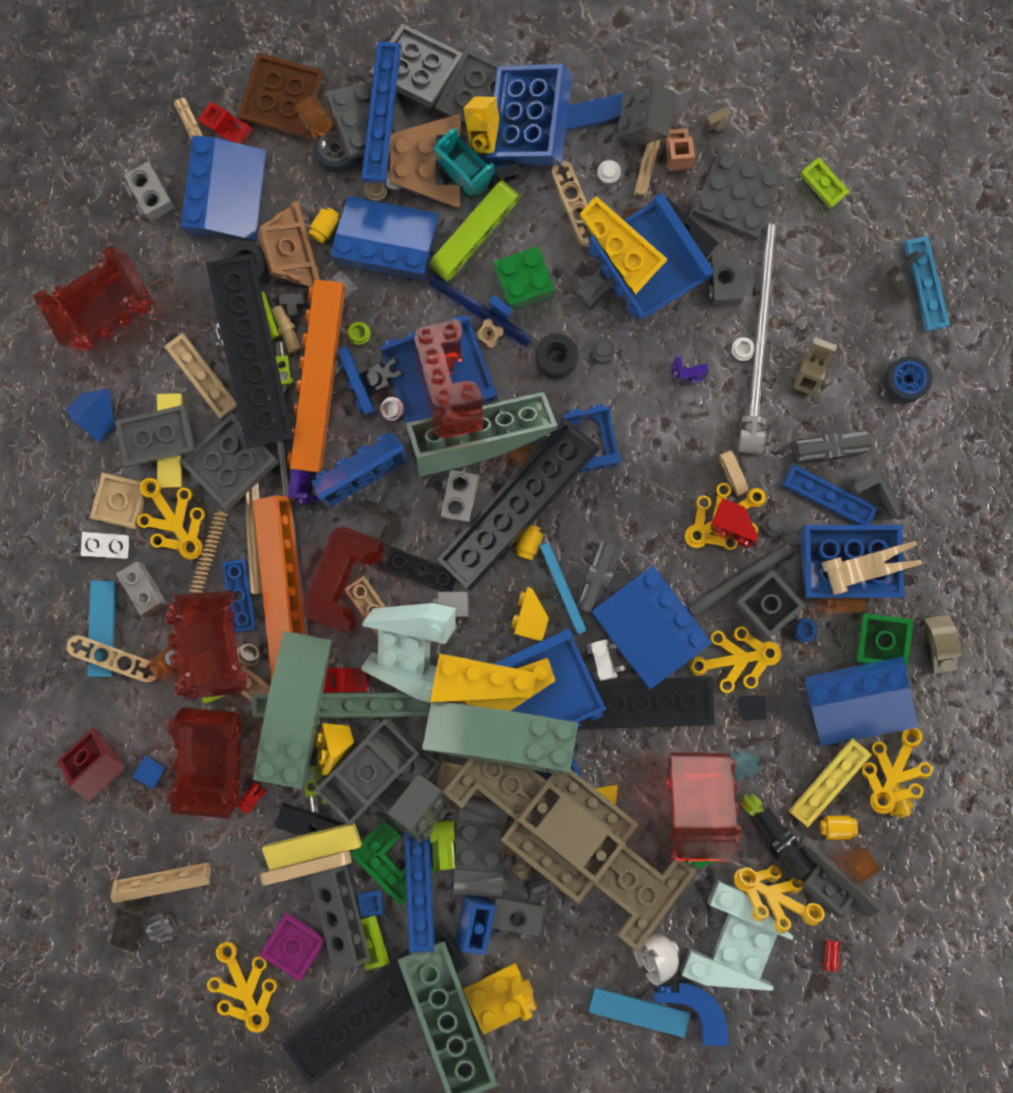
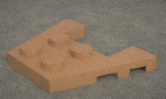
(414, 160)

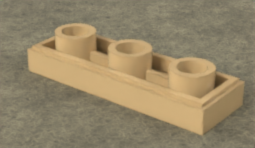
(364, 597)

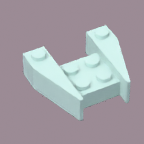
(405, 645)
(740, 947)

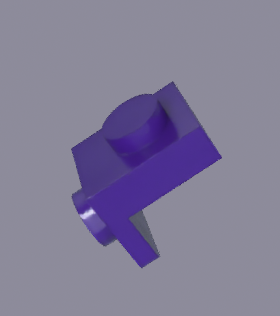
(693, 374)
(301, 487)

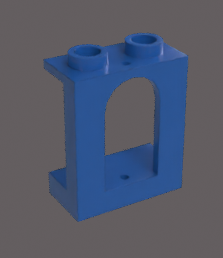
(602, 417)

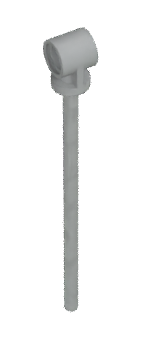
(752, 439)

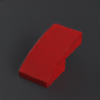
(224, 124)
(346, 680)

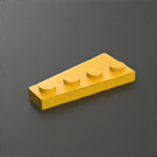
(626, 249)
(543, 678)
(474, 680)

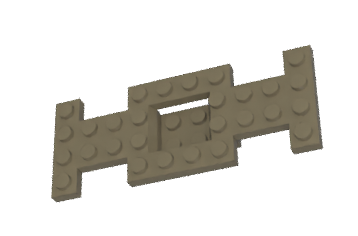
(581, 829)

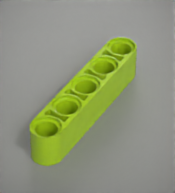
(474, 230)

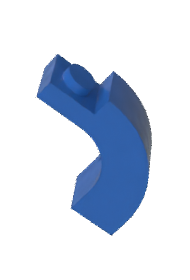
(712, 1019)

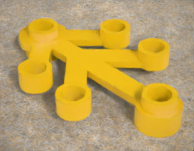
(173, 521)
(705, 530)
(738, 658)
(894, 774)
(775, 897)
(244, 990)

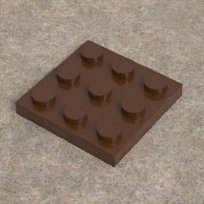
(275, 90)

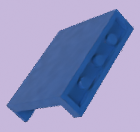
(679, 275)
(409, 387)
(572, 694)

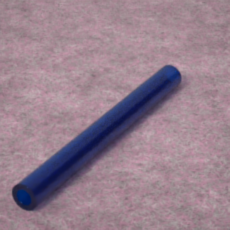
(479, 309)

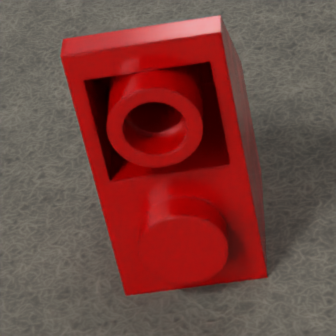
(734, 522)

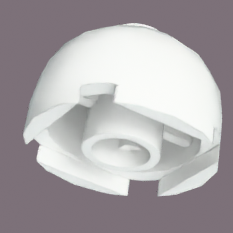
(658, 957)

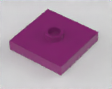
(293, 946)

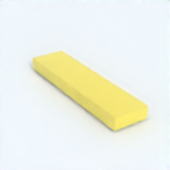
(171, 469)
(830, 782)
(311, 846)

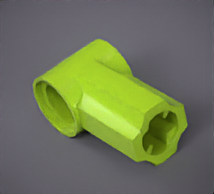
(443, 845)

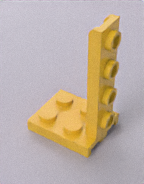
(500, 998)

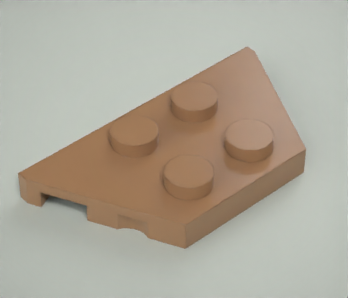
(288, 247)

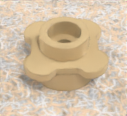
(482, 333)

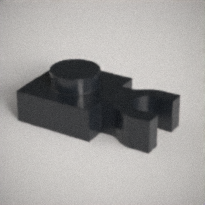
(378, 377)

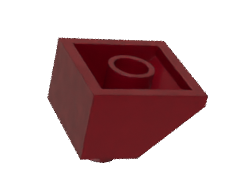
(90, 765)

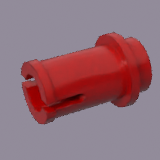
(250, 798)
(831, 956)

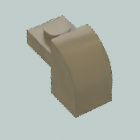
(814, 366)
(943, 642)

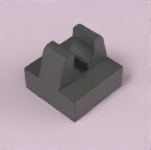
(292, 301)

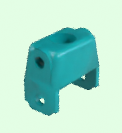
(463, 164)

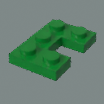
(378, 865)

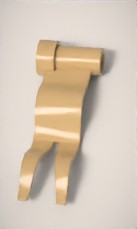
(865, 567)

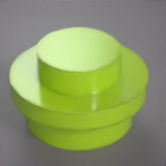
(358, 333)
(752, 804)

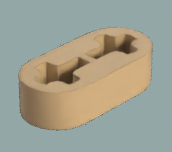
(733, 473)

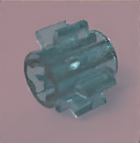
(746, 765)

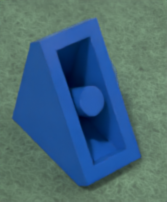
(93, 413)

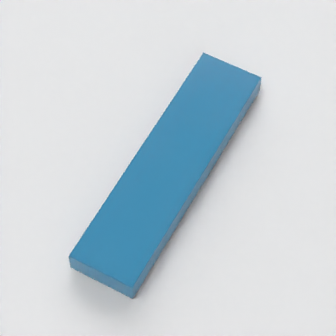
(927, 286)
(562, 588)
(101, 624)
(639, 1012)

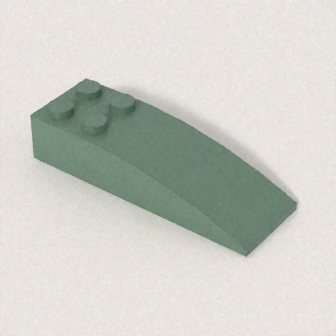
(505, 428)
(293, 710)
(501, 737)
(447, 1021)

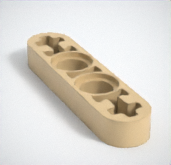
(571, 204)
(111, 662)
(305, 868)

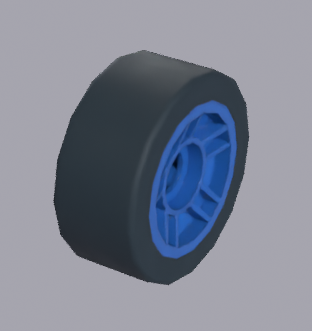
(919, 374)

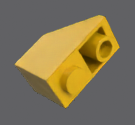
(482, 123)
(532, 617)
(333, 746)

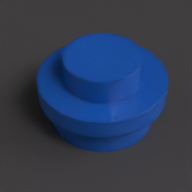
(805, 630)

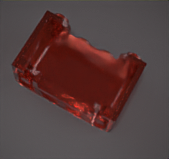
(96, 302)
(451, 407)
(332, 574)
(204, 645)
(206, 762)
(703, 806)

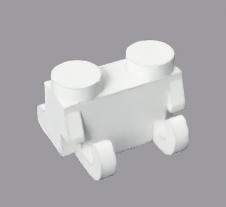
(604, 660)

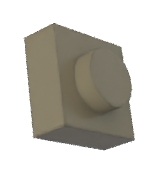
(718, 120)

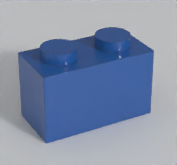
(475, 925)

